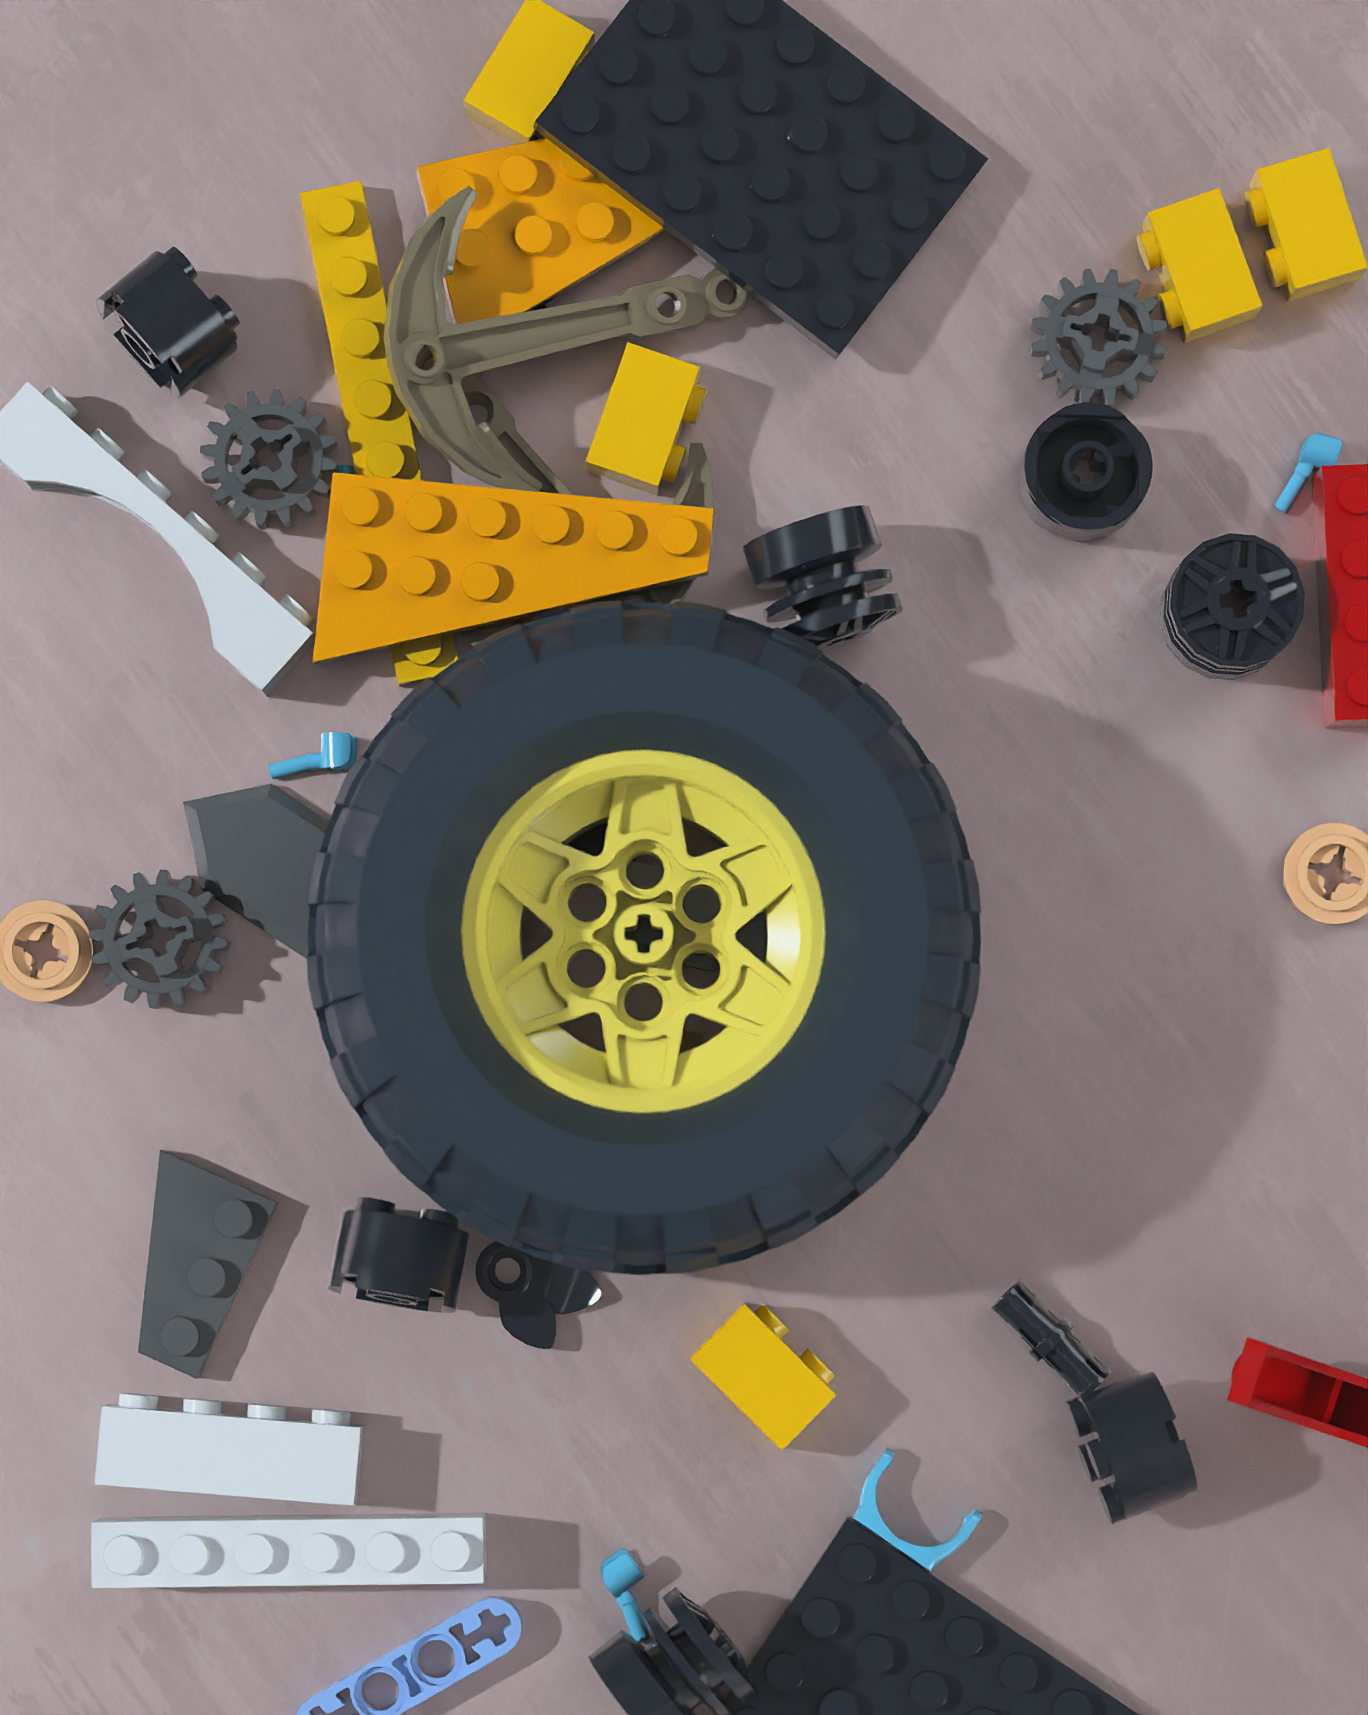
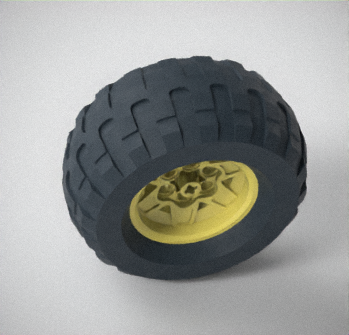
(644, 727)

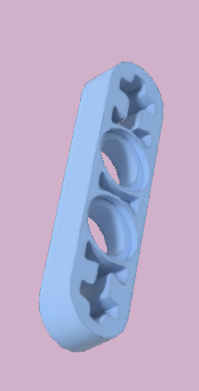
(405, 1668)

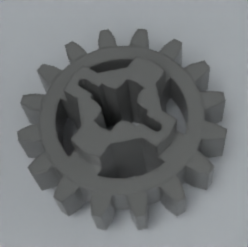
(1072, 334)
(245, 477)
(150, 912)

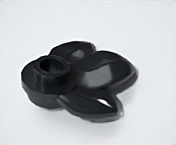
(538, 1294)

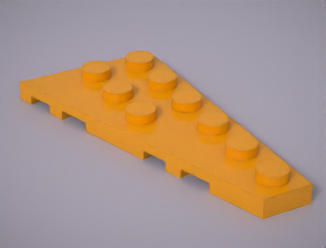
(531, 228)
(459, 557)

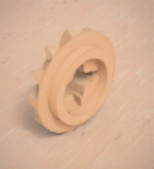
(1306, 887)
(30, 923)

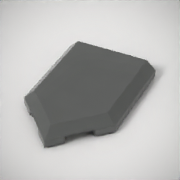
(258, 857)

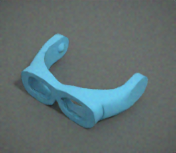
(870, 1519)

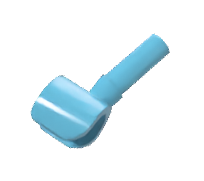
(1315, 452)
(336, 754)
(620, 1574)

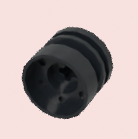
(822, 576)
(1210, 636)
(676, 1669)

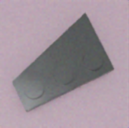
(197, 1260)

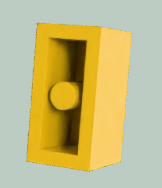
(527, 71)
(1305, 225)
(1199, 266)
(645, 419)
(764, 1374)

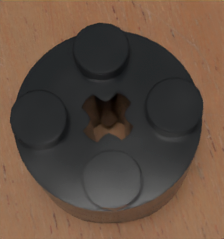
(170, 321)
(1112, 448)
(399, 1256)
(1132, 1446)

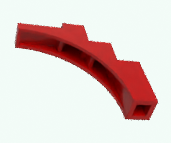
(1301, 1391)

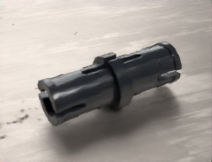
(1051, 1339)

